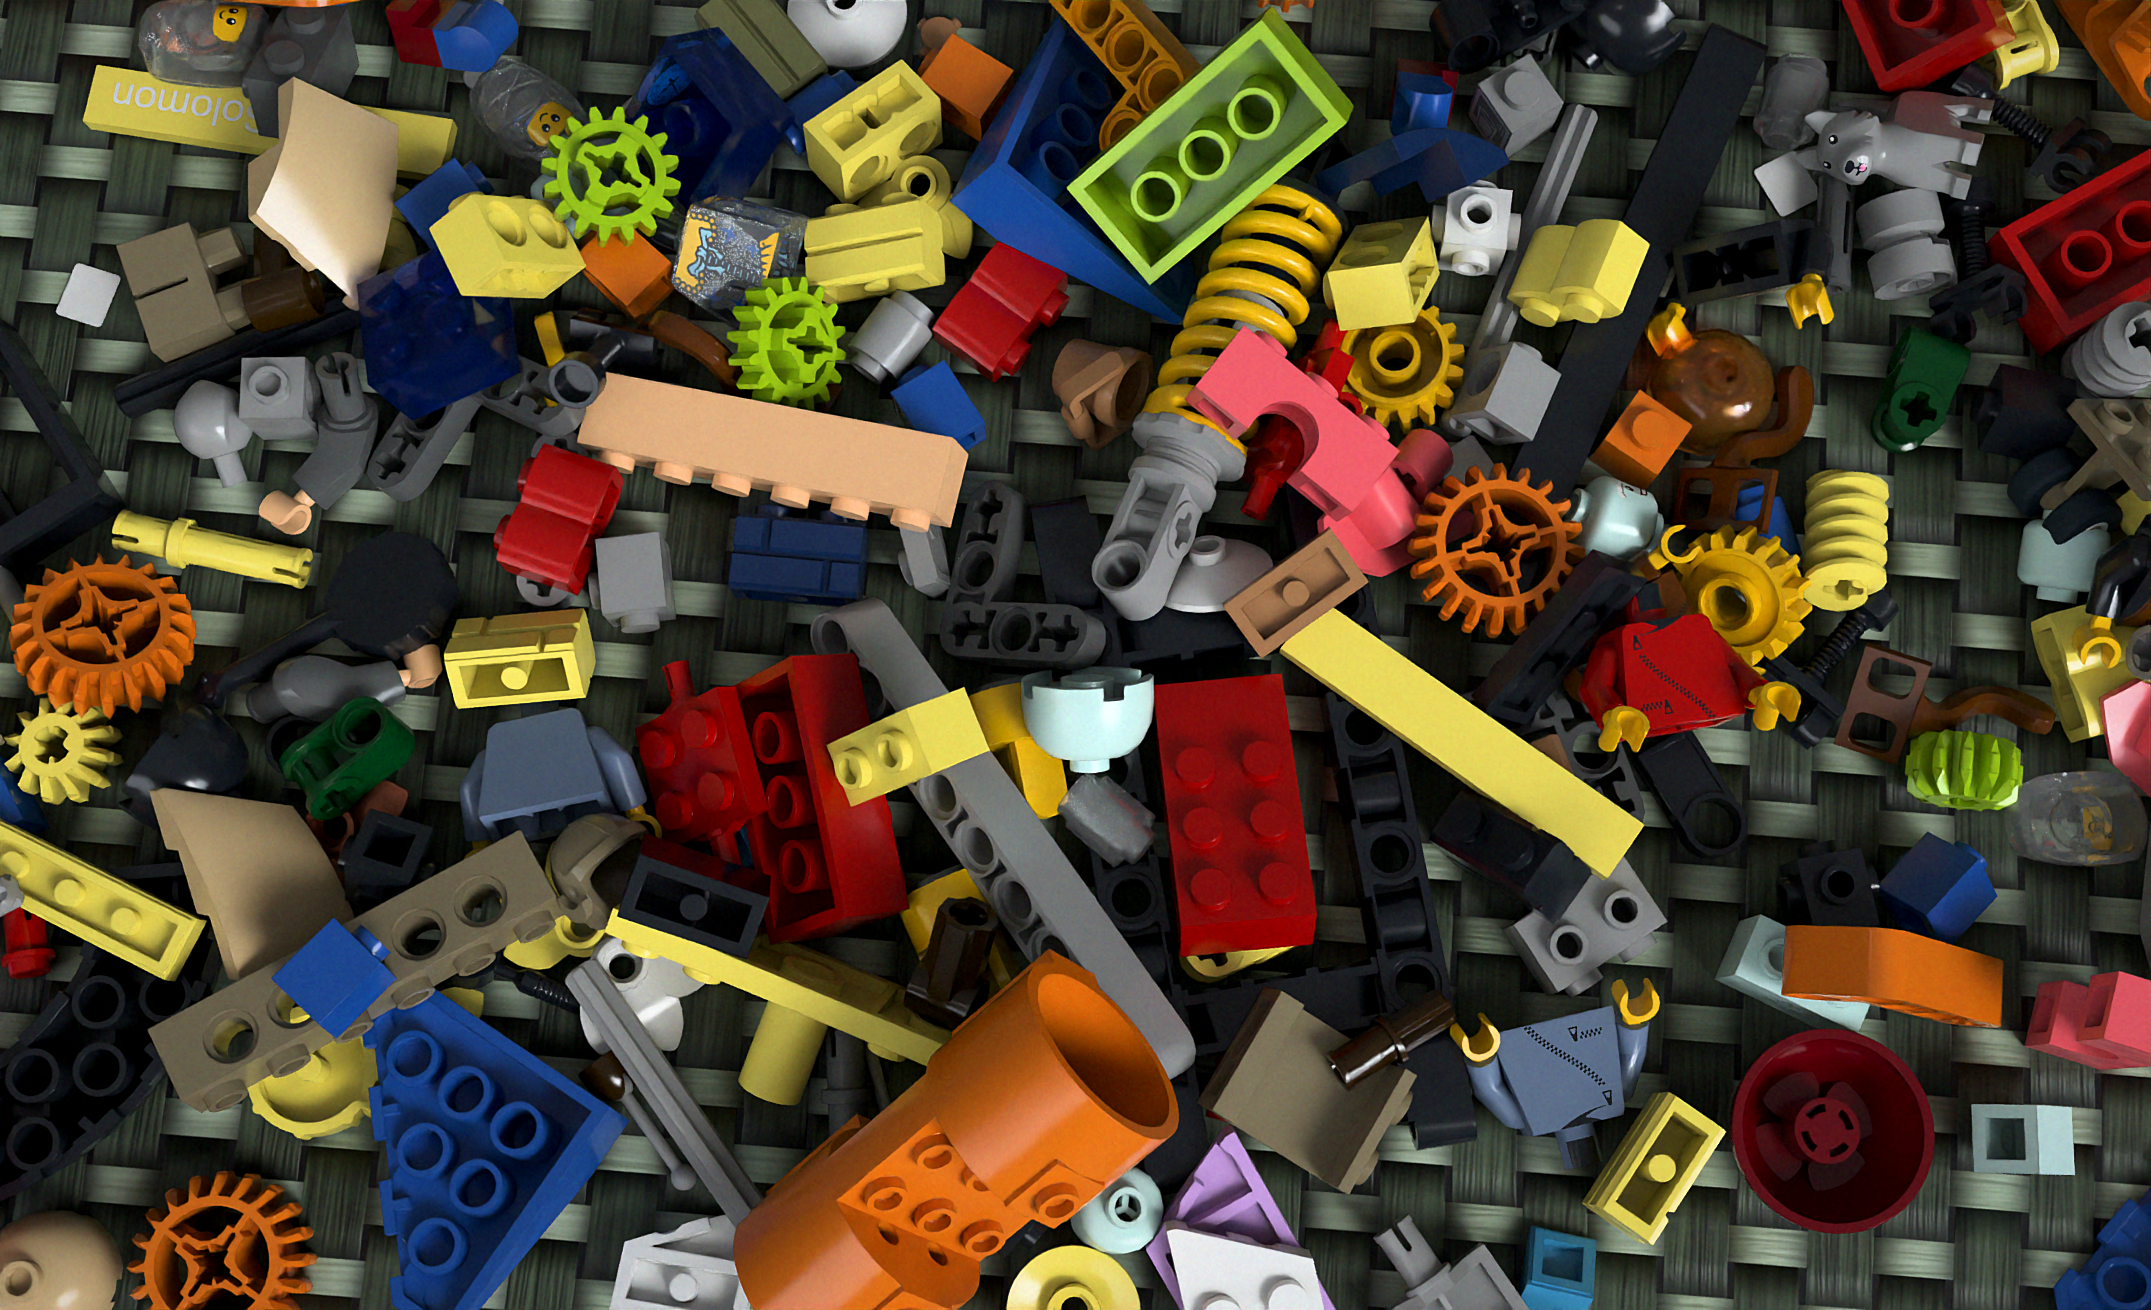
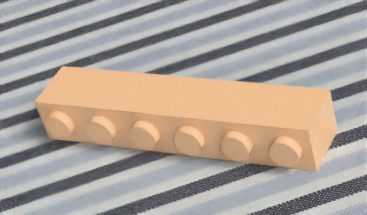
(776, 450)

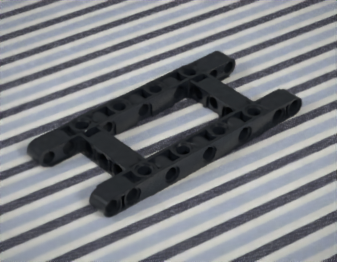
(1373, 806)

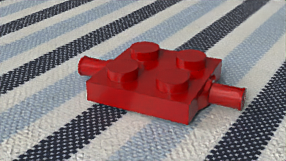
(1279, 443)
(701, 766)

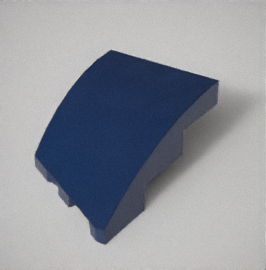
(1434, 157)

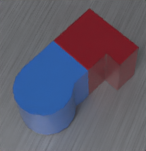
(451, 32)
(1421, 95)

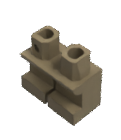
(182, 288)

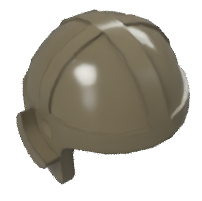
(593, 865)

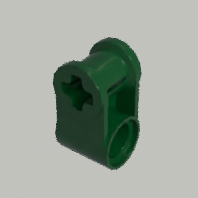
(1918, 383)
(346, 758)

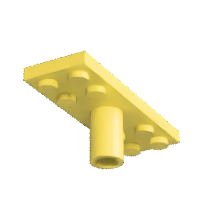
(804, 998)

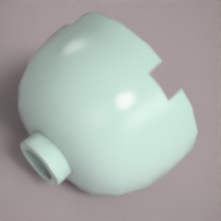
(1088, 714)

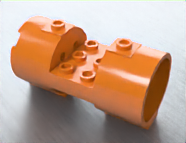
(1011, 1124)

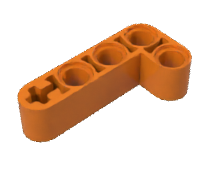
(1893, 973)

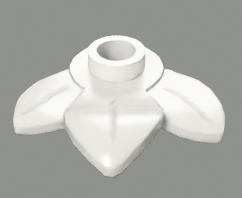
(651, 993)

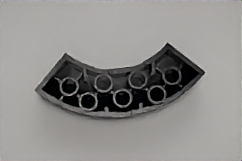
(90, 1049)

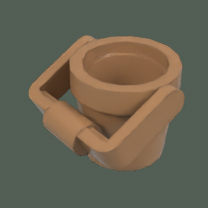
(1103, 383)

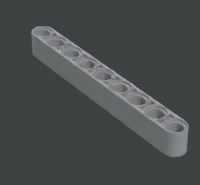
(1001, 836)

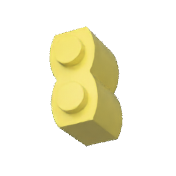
(1578, 272)
(2076, 685)

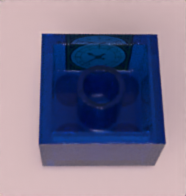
(715, 114)
(429, 341)

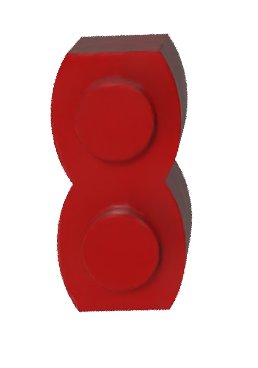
(1000, 311)
(560, 514)

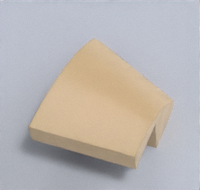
(327, 185)
(252, 874)

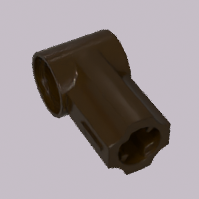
(281, 288)
(950, 976)

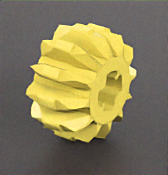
(47, 768)

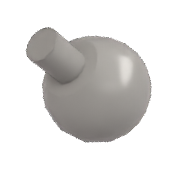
(211, 428)

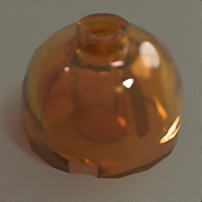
(1715, 384)

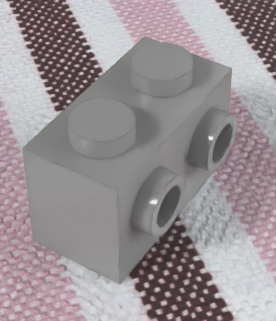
(1599, 923)

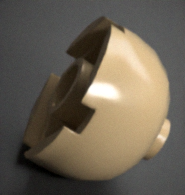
(58, 1263)

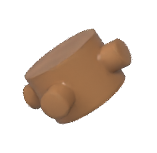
(936, 32)

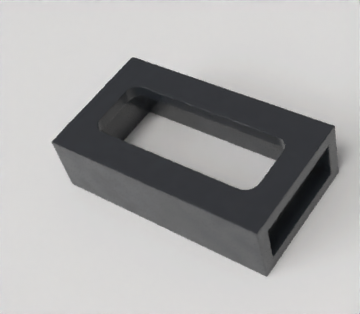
(72, 509)

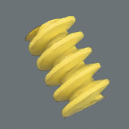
(1844, 538)

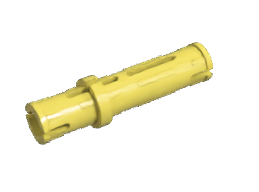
(187, 544)

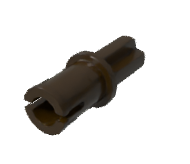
(1390, 1039)

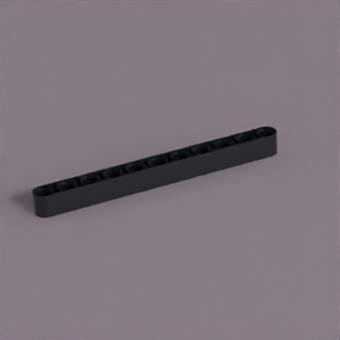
(1661, 215)

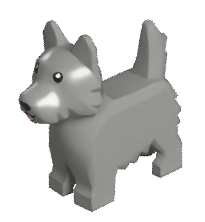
(1900, 140)

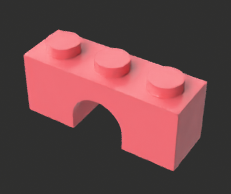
(1341, 450)
(2094, 1024)

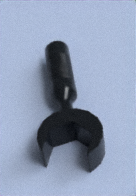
(526, 981)

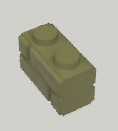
(767, 41)

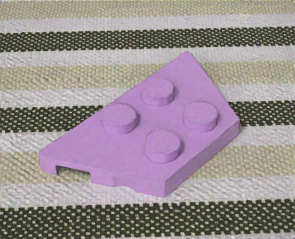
(1223, 1197)

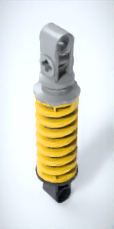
(1289, 237)

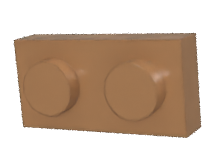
(1295, 592)

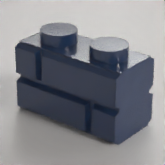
(798, 558)

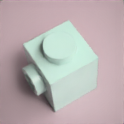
(2022, 1139)

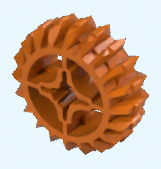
(1490, 523)
(79, 659)
(260, 1219)

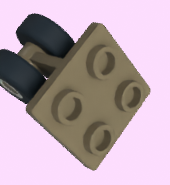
(2076, 489)

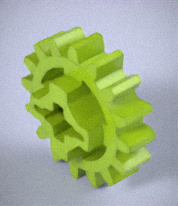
(591, 161)
(787, 343)

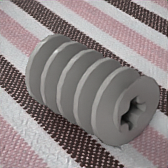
(2112, 355)

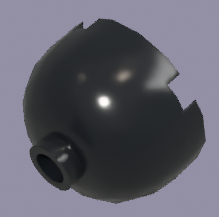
(1624, 36)
(202, 759)

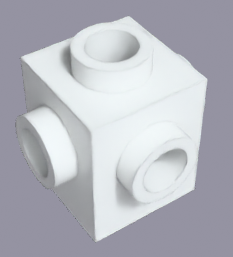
(1475, 229)

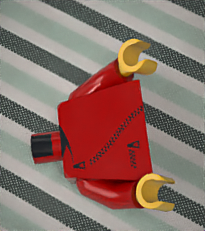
(1673, 678)

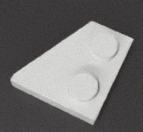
(681, 1270)
(1240, 1272)

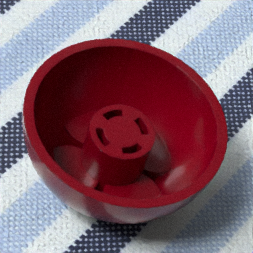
(1867, 1140)

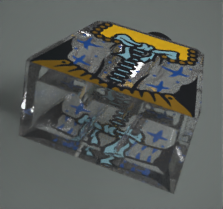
(728, 248)

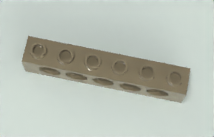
(198, 1038)

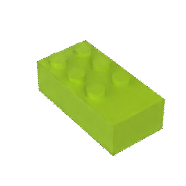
(1211, 146)

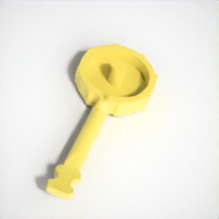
(323, 1094)

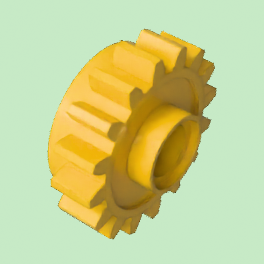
(1417, 387)
(1764, 577)

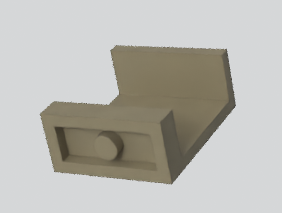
(1288, 1098)

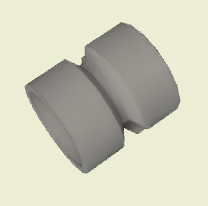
(1905, 243)

